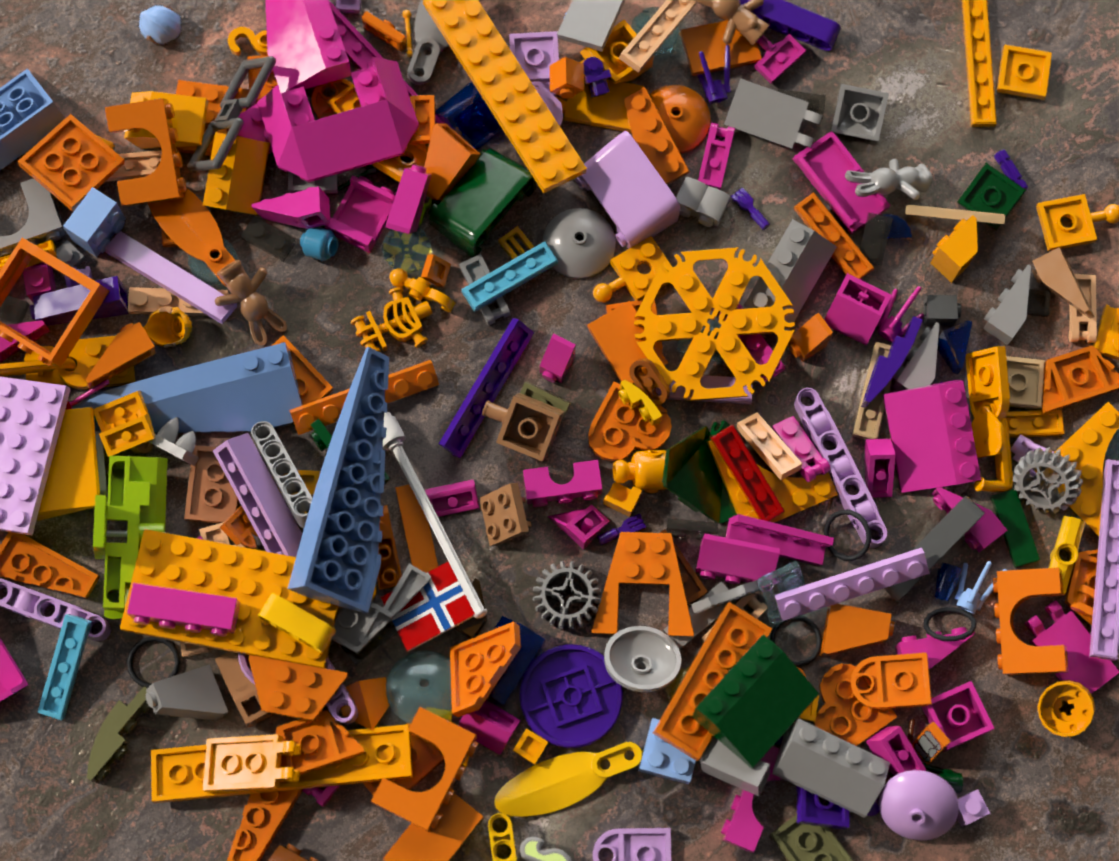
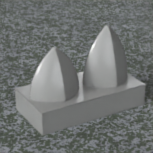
(184, 446)

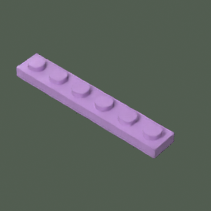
(852, 584)

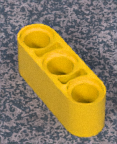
(297, 622)
(504, 838)

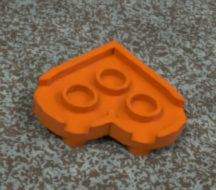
(620, 430)
(843, 713)

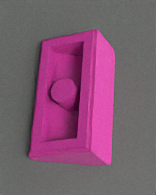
(453, 498)

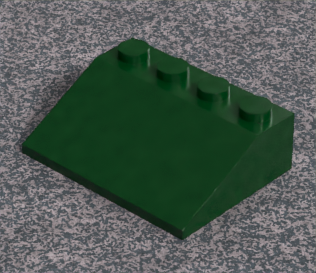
(756, 702)

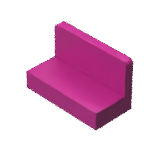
(491, 726)

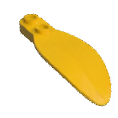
(562, 781)

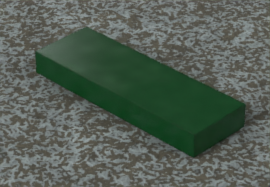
(1018, 535)

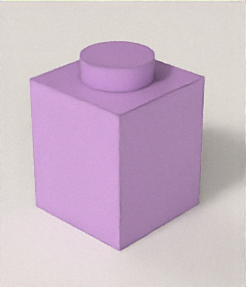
(971, 808)

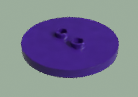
(570, 696)

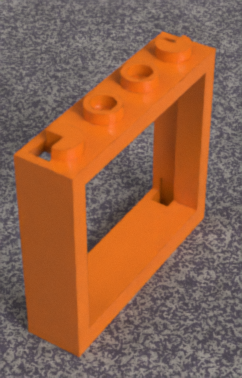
(10, 274)

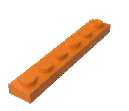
(400, 385)

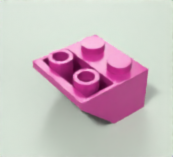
(857, 309)

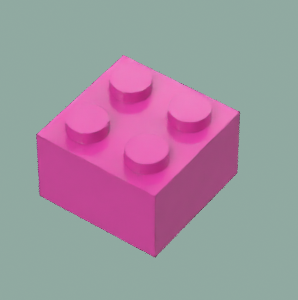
(959, 715)

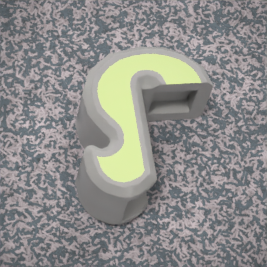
(532, 851)

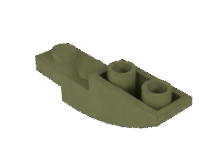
(110, 741)

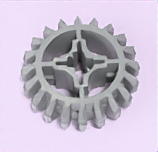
(1050, 474)
(555, 592)

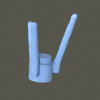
(970, 599)

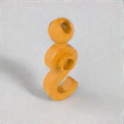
(258, 41)
(421, 289)

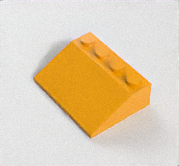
(74, 467)

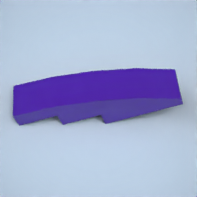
(887, 366)

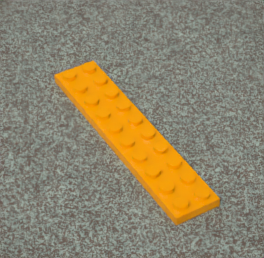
(507, 91)
(179, 771)

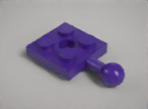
(812, 812)

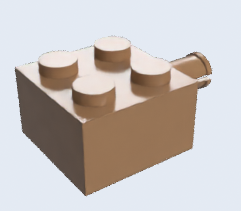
(526, 425)

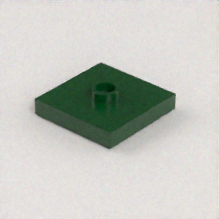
(991, 193)

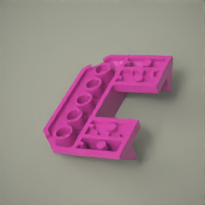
(346, 139)

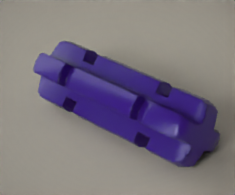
(1009, 168)

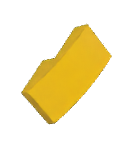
(634, 397)

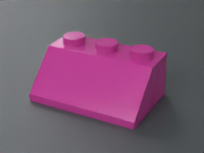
(735, 559)

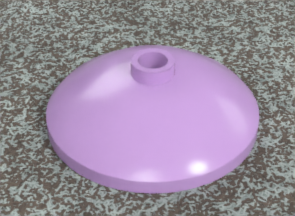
(918, 794)

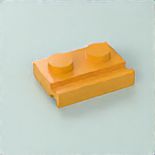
(1108, 333)

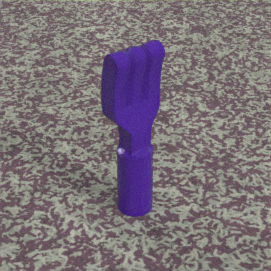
(745, 202)
(631, 524)

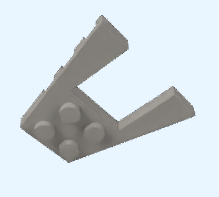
(359, 628)

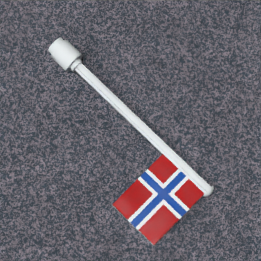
(449, 594)

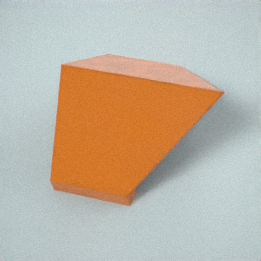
(370, 701)

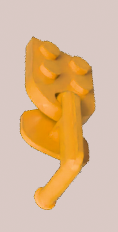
(85, 354)
(989, 405)

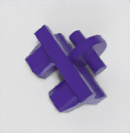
(595, 77)

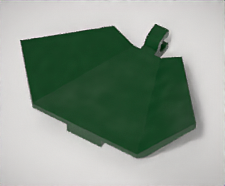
(695, 477)

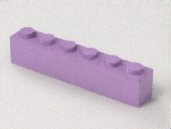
(259, 495)

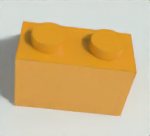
(618, 40)

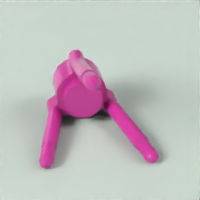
(891, 327)

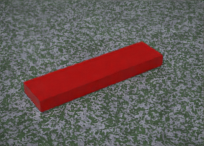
(747, 474)

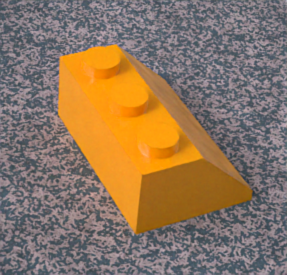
(240, 177)

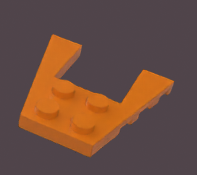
(644, 560)

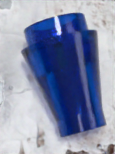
(946, 581)

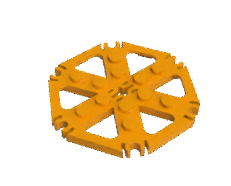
(737, 323)

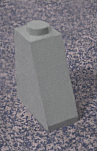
(188, 695)

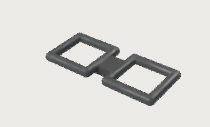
(229, 113)

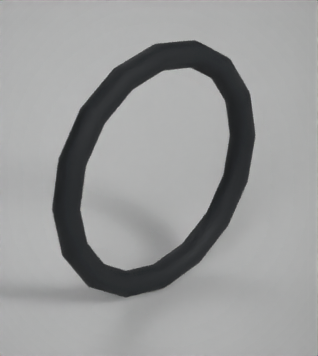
(866, 527)
(816, 630)
(949, 638)
(142, 642)

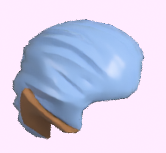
(160, 24)

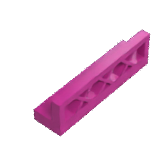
(793, 542)

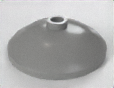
(584, 257)
(644, 649)

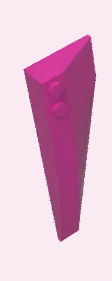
(304, 43)

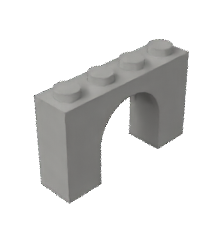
(43, 220)
(726, 766)

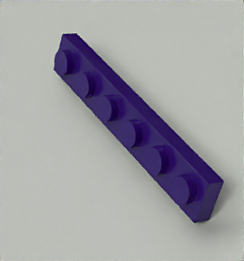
(486, 387)

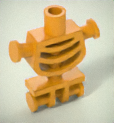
(415, 313)

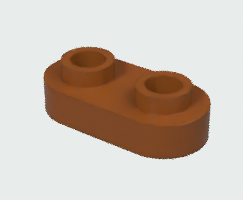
(649, 381)

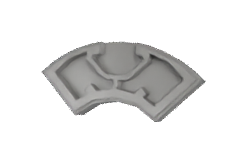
(724, 597)

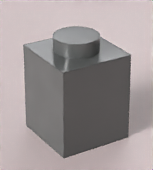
(941, 309)

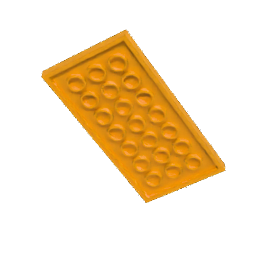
(228, 572)

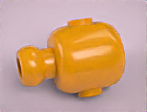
(644, 470)

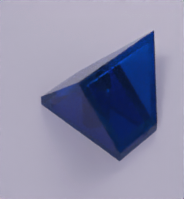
(953, 345)

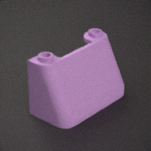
(630, 190)

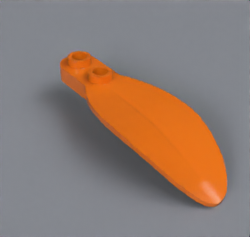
(192, 229)

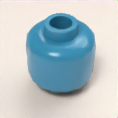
(319, 243)

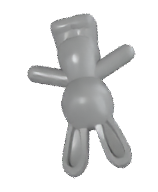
(886, 180)

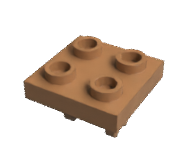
(504, 514)

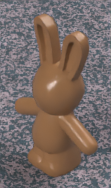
(739, 18)
(251, 303)

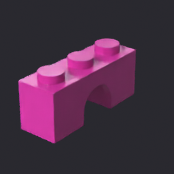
(542, 489)

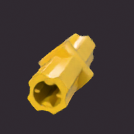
(1069, 540)

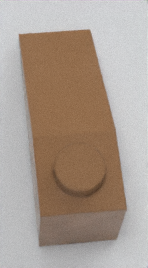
(1059, 278)

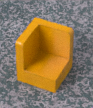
(622, 498)

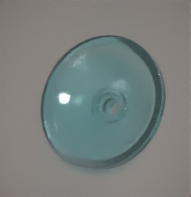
(404, 686)

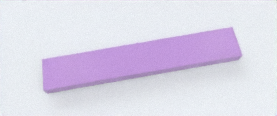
(168, 276)

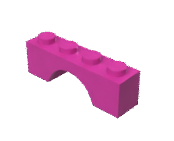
(743, 828)

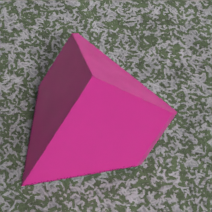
(581, 524)

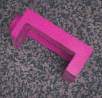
(362, 214)

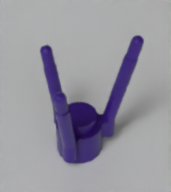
(715, 90)

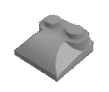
(859, 112)

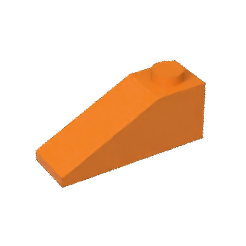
(125, 351)

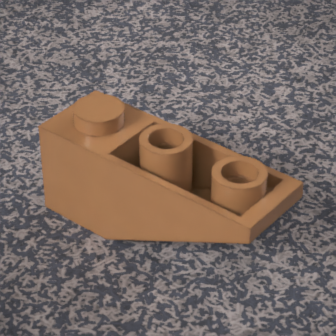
(241, 689)

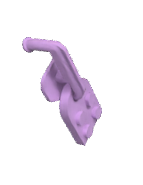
(535, 55)

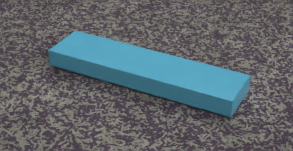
(509, 276)
(64, 666)

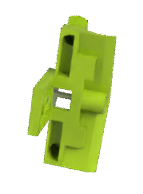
(137, 496)

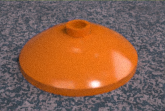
(692, 123)

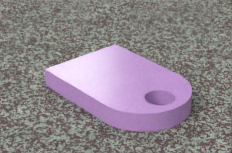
(636, 844)

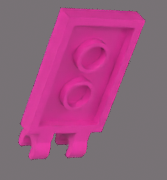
(1070, 632)

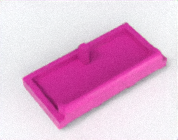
(826, 167)

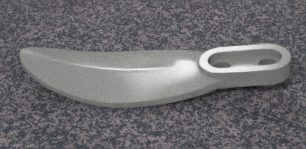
(426, 38)

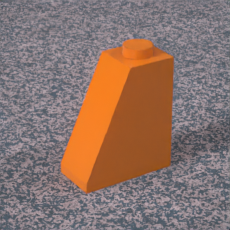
(447, 160)
(854, 628)

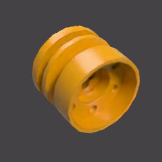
(1060, 721)

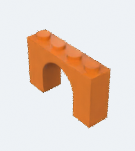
(166, 180)
(1012, 590)
(424, 807)

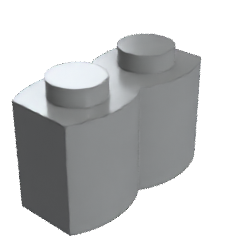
(702, 202)

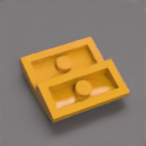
(124, 423)

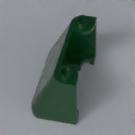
(481, 200)

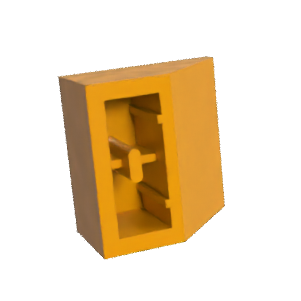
(956, 250)

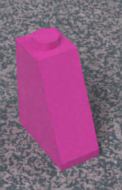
(409, 200)

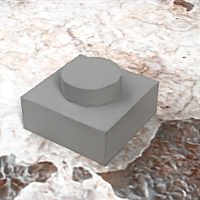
(69, 254)

